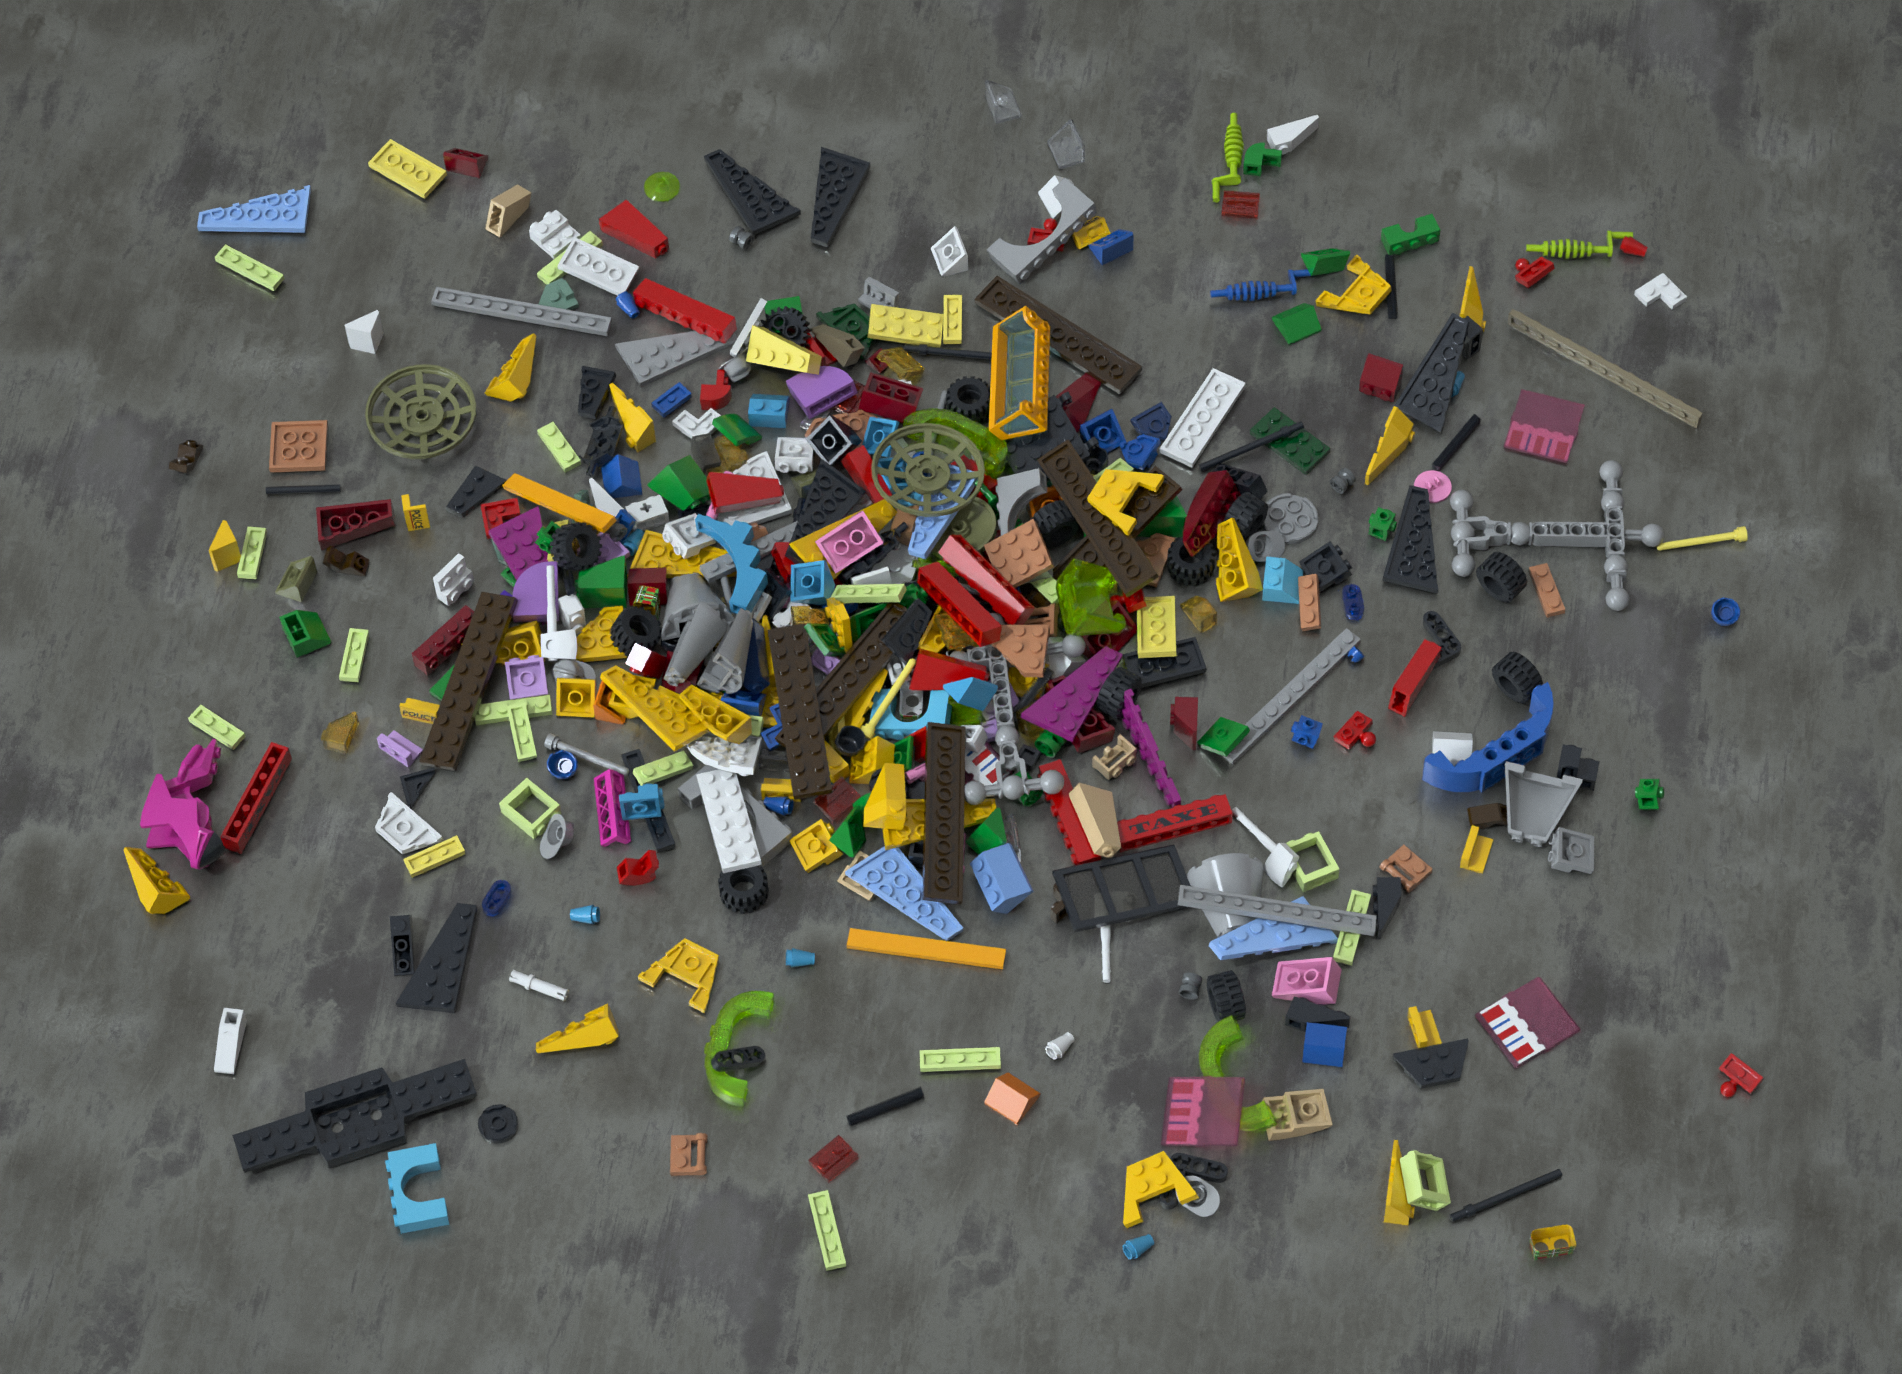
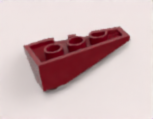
(1083, 394)

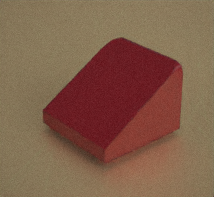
(875, 363)

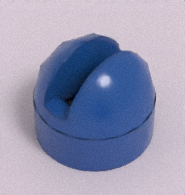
(1356, 654)

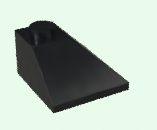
(833, 440)

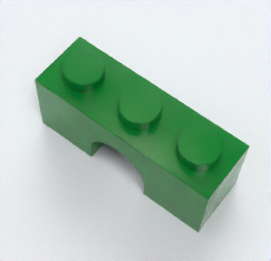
(1398, 241)

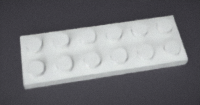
(1202, 417)
(728, 820)

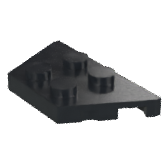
(1434, 1063)

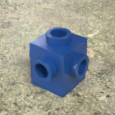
(1306, 731)

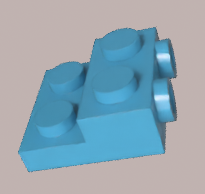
(644, 804)

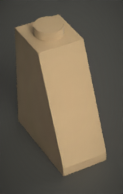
(507, 209)

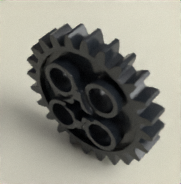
(793, 321)

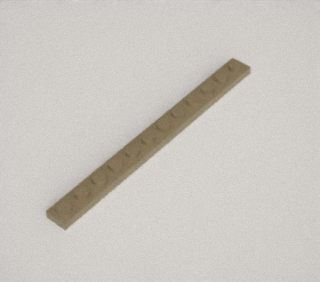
(1605, 368)

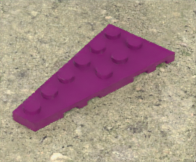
(517, 542)
(1071, 701)
(1148, 748)

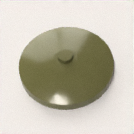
(974, 523)

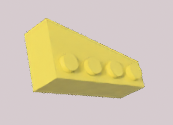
(776, 351)

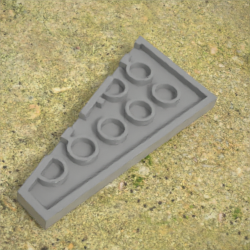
(663, 355)

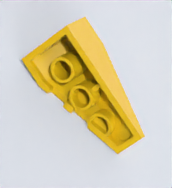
(1471, 300)
(855, 713)
(887, 800)
(152, 884)
(594, 1030)
(1397, 1208)

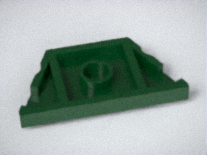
(849, 320)

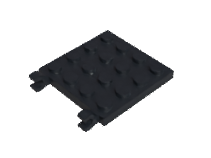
(1026, 449)

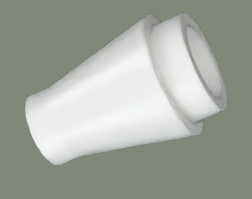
(1058, 1046)

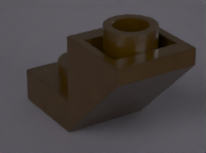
(187, 456)
(347, 564)
(1487, 815)
(1058, 909)

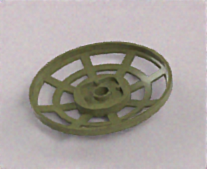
(420, 405)
(928, 464)

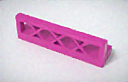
(613, 787)

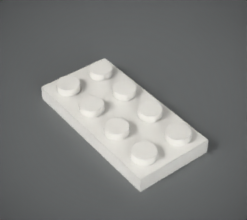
(598, 267)

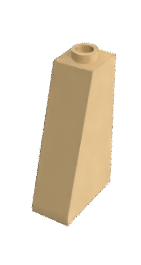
(1097, 817)

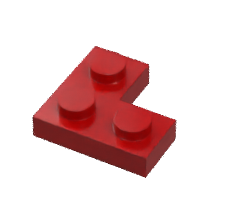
(496, 512)

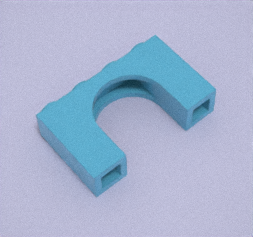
(889, 727)
(403, 1166)

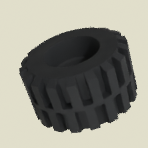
(969, 389)
(1248, 513)
(1056, 523)
(588, 543)
(1190, 572)
(1501, 577)
(639, 620)
(1516, 677)
(1112, 691)
(748, 899)
(1226, 996)

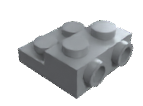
(1571, 851)

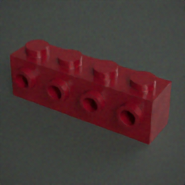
(443, 642)

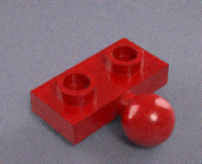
(1037, 235)
(1533, 272)
(1133, 602)
(1354, 730)
(1740, 1075)

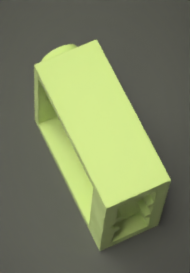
(519, 795)
(1320, 876)
(1438, 1192)

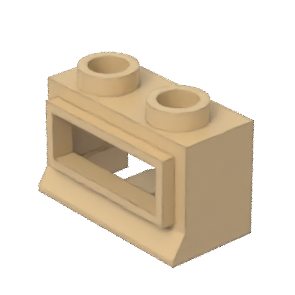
(1112, 753)

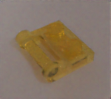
(901, 362)

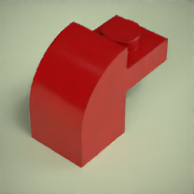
(716, 395)
(638, 871)

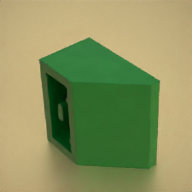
(304, 631)

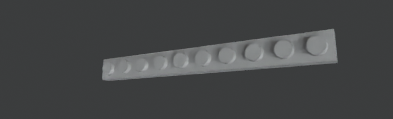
(521, 311)
(724, 564)
(1295, 691)
(1277, 910)

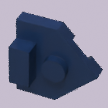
(1153, 422)

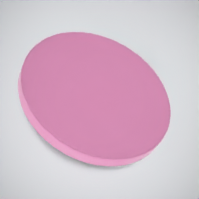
(1437, 483)

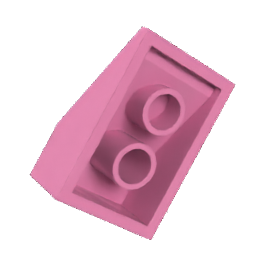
(849, 541)
(1308, 978)

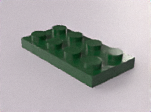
(1299, 449)

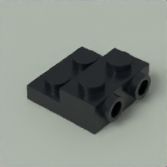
(1328, 565)

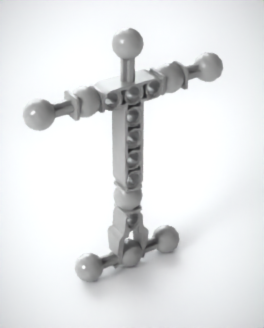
(1520, 533)
(1007, 736)

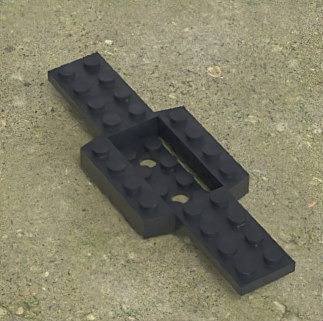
(360, 1133)

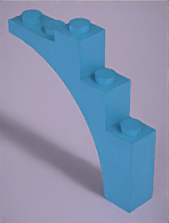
(746, 557)

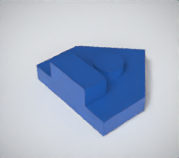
(1140, 451)

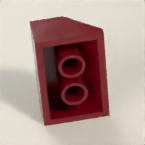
(889, 397)
(1115, 641)

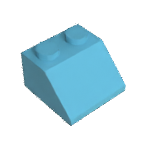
(1281, 581)

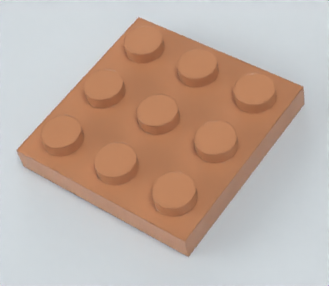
(298, 446)
(1020, 554)

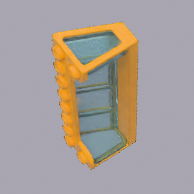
(1019, 375)

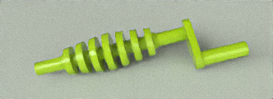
(1233, 152)
(1574, 248)

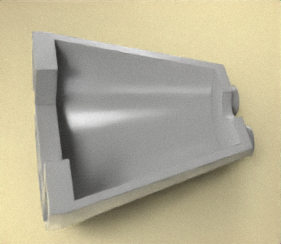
(683, 598)
(695, 643)
(729, 660)
(1536, 803)
(1231, 874)

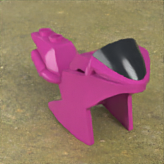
(179, 818)

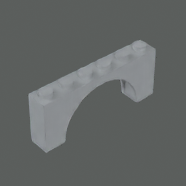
(1022, 260)
(1014, 494)
(770, 833)

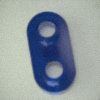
(1353, 600)
(494, 898)

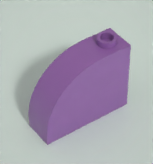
(821, 391)
(532, 594)

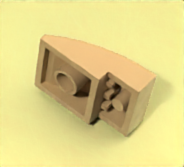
(1298, 1114)

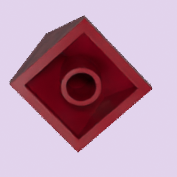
(465, 162)
(647, 577)

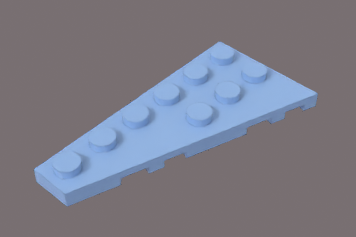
(263, 214)
(930, 529)
(901, 885)
(1269, 935)

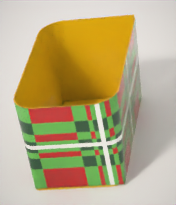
(650, 596)
(1554, 1233)

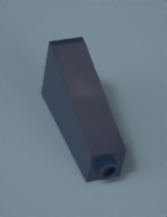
(757, 670)

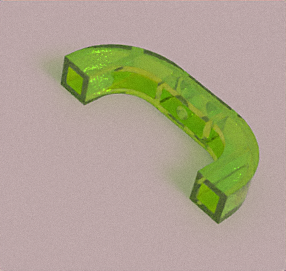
(985, 441)
(736, 1009)
(1216, 1041)

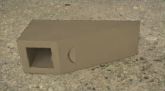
(839, 344)

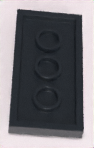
(1164, 669)

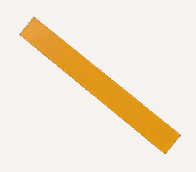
(559, 502)
(926, 948)

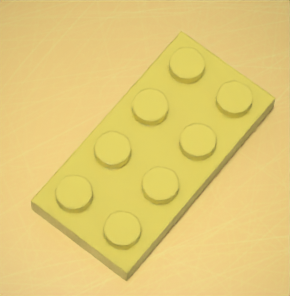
(407, 168)
(905, 325)
(1157, 628)

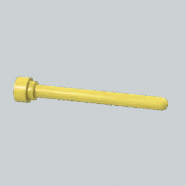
(1738, 534)
(869, 728)

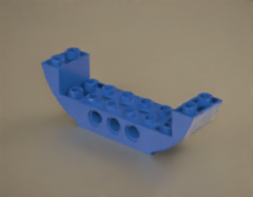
(1488, 765)

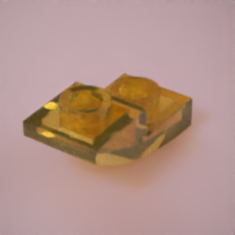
(805, 615)

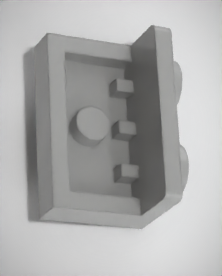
(878, 294)

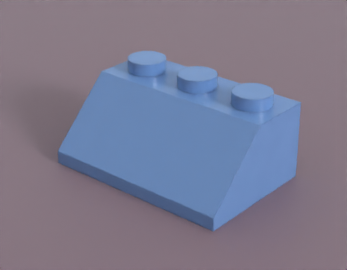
(1001, 878)

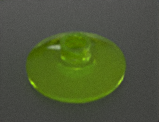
(661, 192)

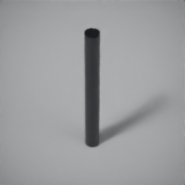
(303, 489)

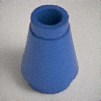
(627, 304)
(780, 805)

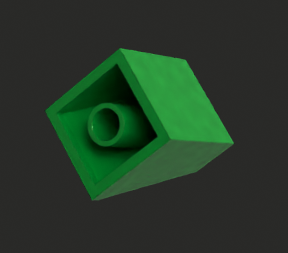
(682, 484)
(1168, 521)
(604, 584)

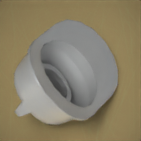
(737, 367)
(1265, 544)
(572, 669)
(558, 834)
(1208, 1197)

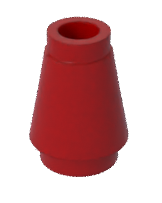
(1632, 246)

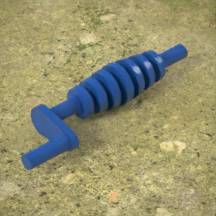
(1244, 291)

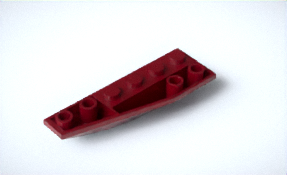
(1208, 510)

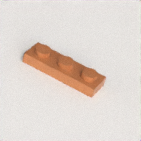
(1546, 590)
(1309, 602)

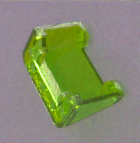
(1085, 600)

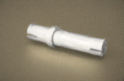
(531, 982)

